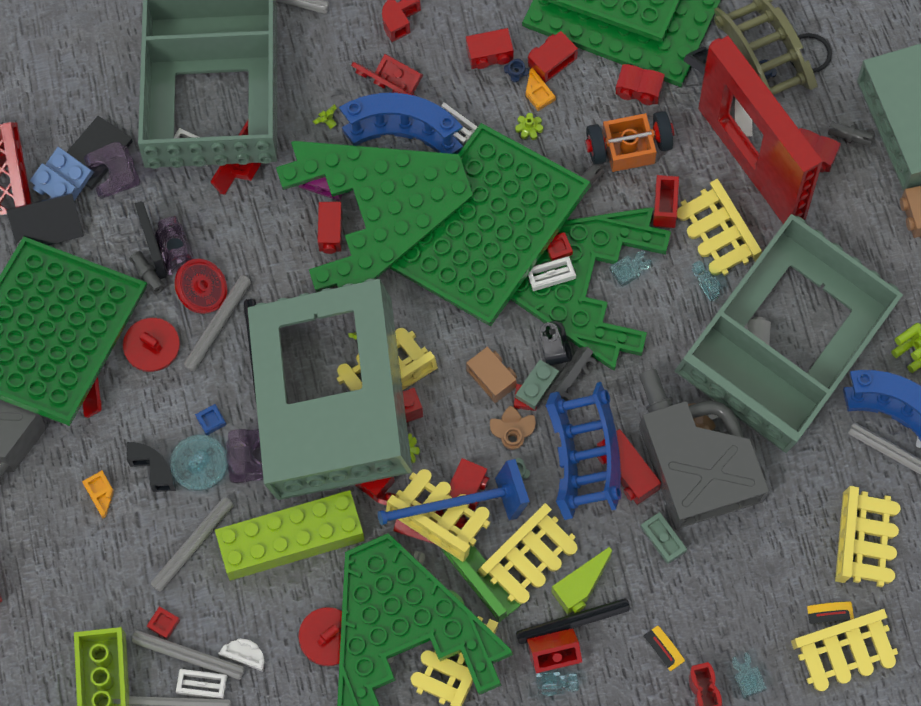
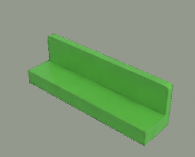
(491, 595)

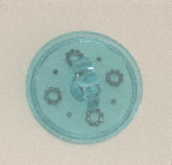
(198, 462)

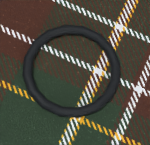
(827, 45)

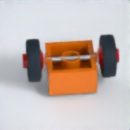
(629, 140)

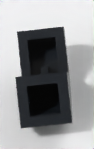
(160, 473)

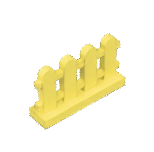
(715, 219)
(413, 368)
(456, 542)
(850, 546)
(521, 563)
(854, 639)
(454, 670)

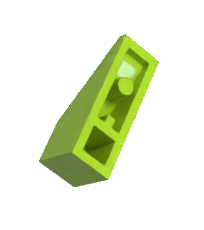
(577, 587)

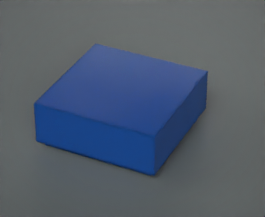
(210, 419)

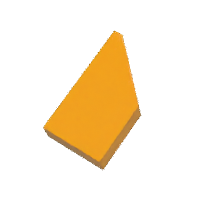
(538, 91)
(99, 491)

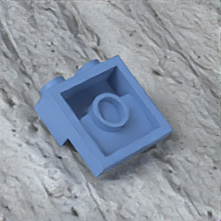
(61, 175)

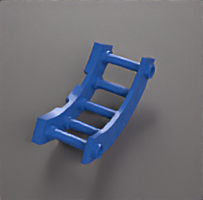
(402, 117)
(886, 394)
(569, 457)

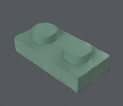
(537, 384)
(663, 538)

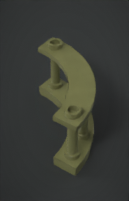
(784, 33)

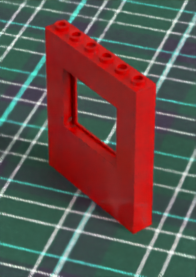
(787, 163)

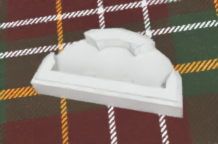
(244, 652)

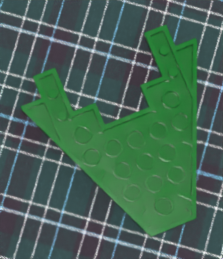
(398, 195)
(583, 317)
(396, 606)

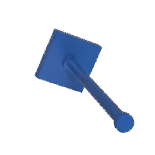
(510, 489)

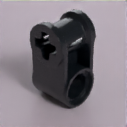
(555, 346)

